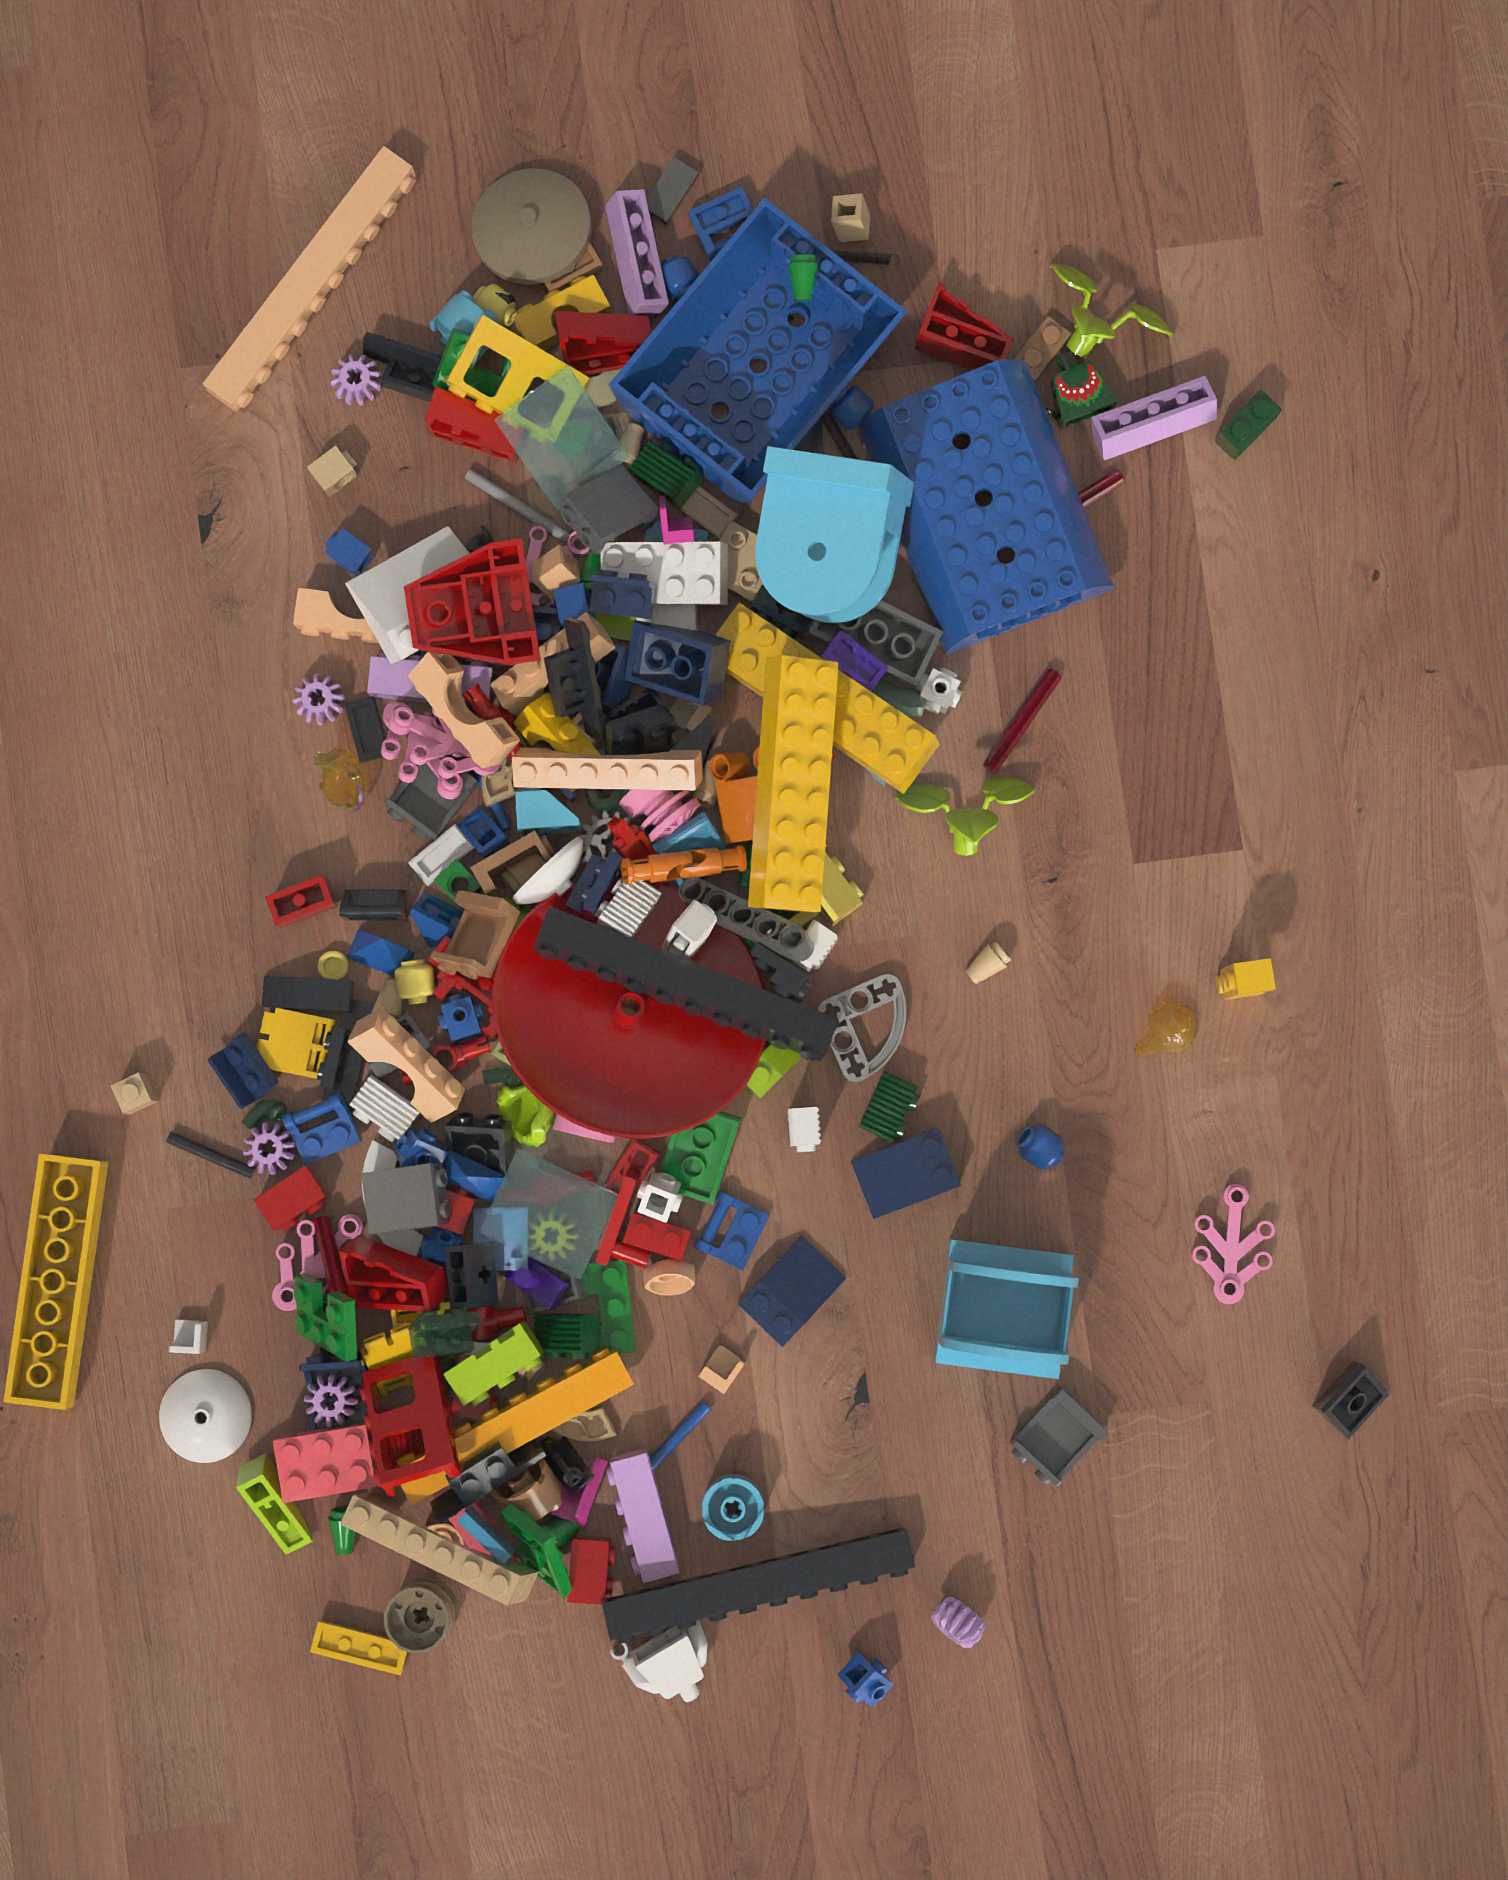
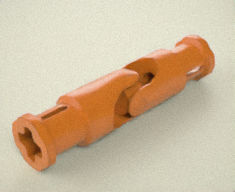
(680, 864)

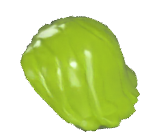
(528, 1115)

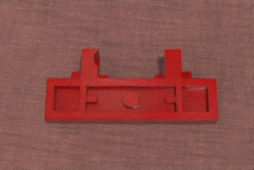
(480, 987)

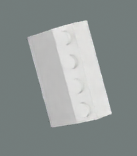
(382, 594)

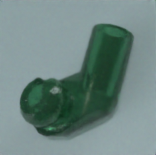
(264, 1111)

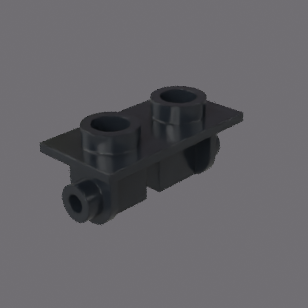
(566, 1464)

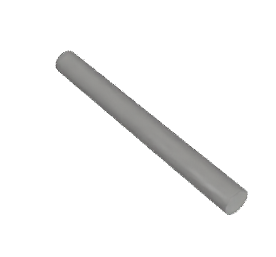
(517, 505)

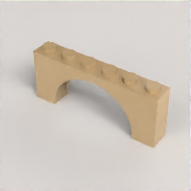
(386, 1524)

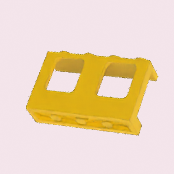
(525, 359)

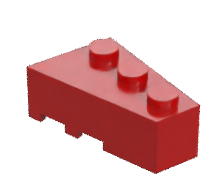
(959, 334)
(600, 340)
(467, 425)
(391, 1278)

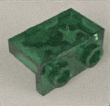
(443, 1334)

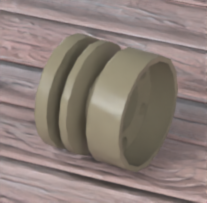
(403, 1617)

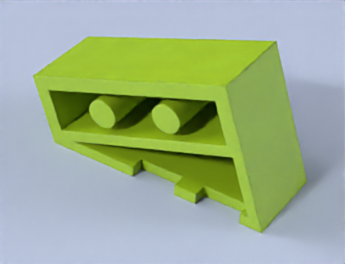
(495, 1364)

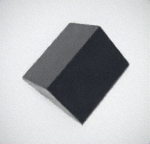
(1351, 1399)

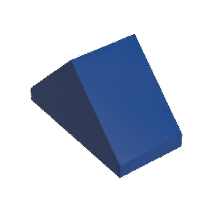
(483, 833)

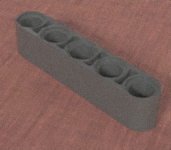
(756, 926)

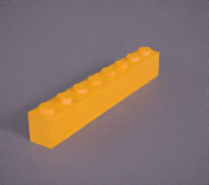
(530, 1414)

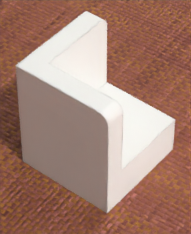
(189, 1336)

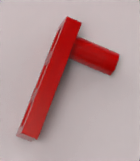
(611, 1245)

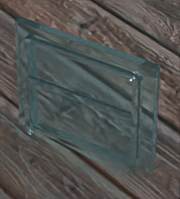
(561, 436)
(548, 1213)

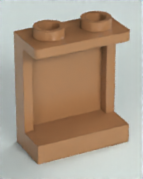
(520, 849)
(478, 936)

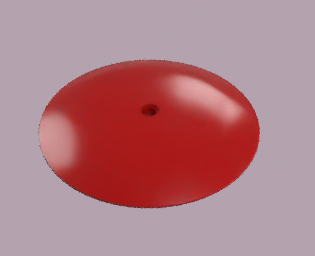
(614, 1068)

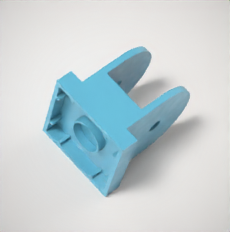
(829, 532)
(1005, 1309)

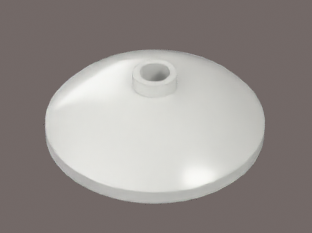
(552, 876)
(226, 1410)

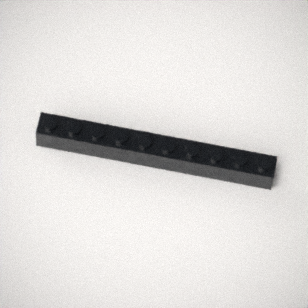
(685, 984)
(757, 1584)

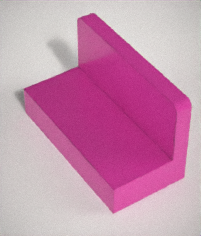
(675, 529)
(578, 1507)

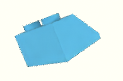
(543, 813)

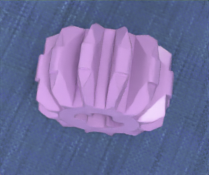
(350, 389)
(309, 707)
(266, 1138)
(341, 1404)
(958, 1622)

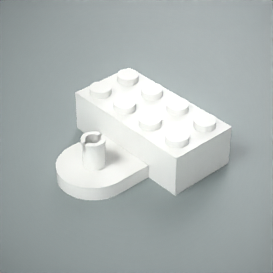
(683, 574)

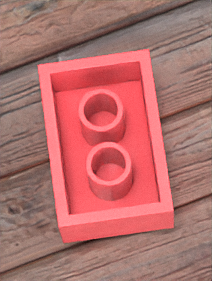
(324, 1462)

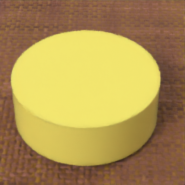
(333, 965)

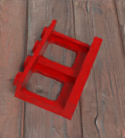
(428, 1412)

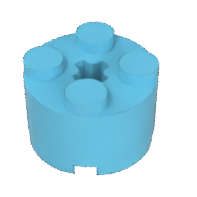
(460, 314)
(734, 1525)

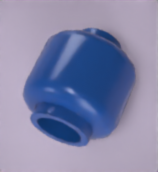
(677, 276)
(852, 407)
(1040, 1146)

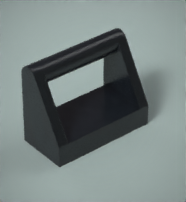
(699, 739)
(373, 905)

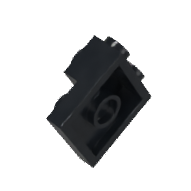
(641, 732)
(787, 978)
(481, 1140)

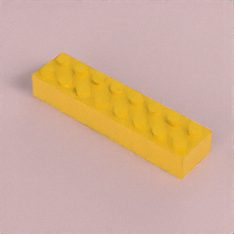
(863, 722)
(793, 784)
(56, 1281)

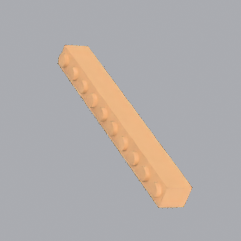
(310, 279)

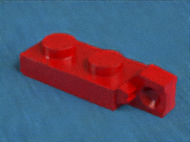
(631, 843)

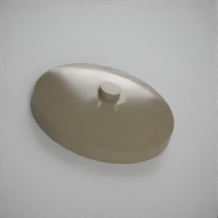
(531, 226)

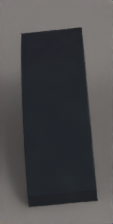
(308, 994)

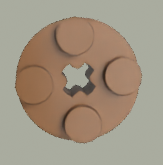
(532, 1489)

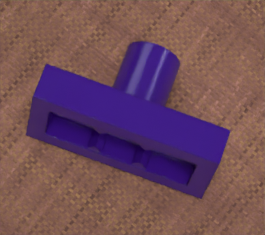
(854, 660)
(539, 1283)

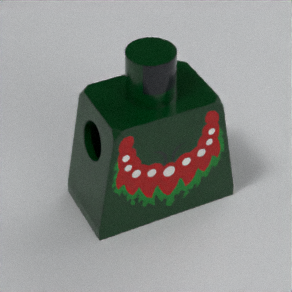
(1079, 391)

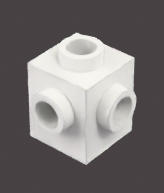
(935, 701)
(659, 1196)

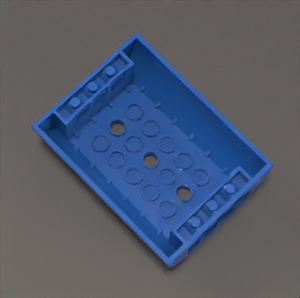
(741, 315)
(1032, 510)

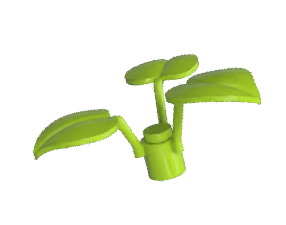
(1093, 329)
(966, 824)

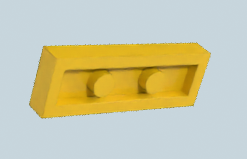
(358, 1647)

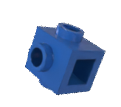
(469, 1026)
(419, 1148)
(433, 1247)
(865, 1679)

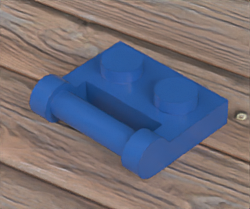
(719, 216)
(324, 1137)
(741, 1235)

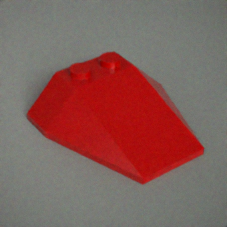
(476, 607)

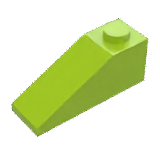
(771, 1068)
(261, 1489)

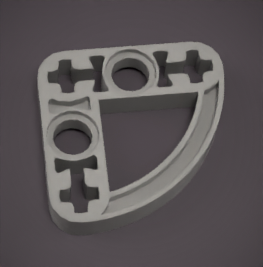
(848, 1012)

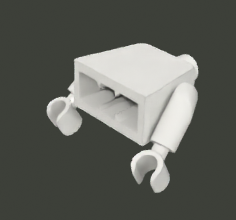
(668, 1662)

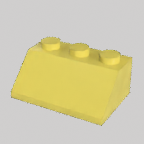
(838, 895)

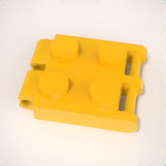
(293, 1041)
(384, 1351)

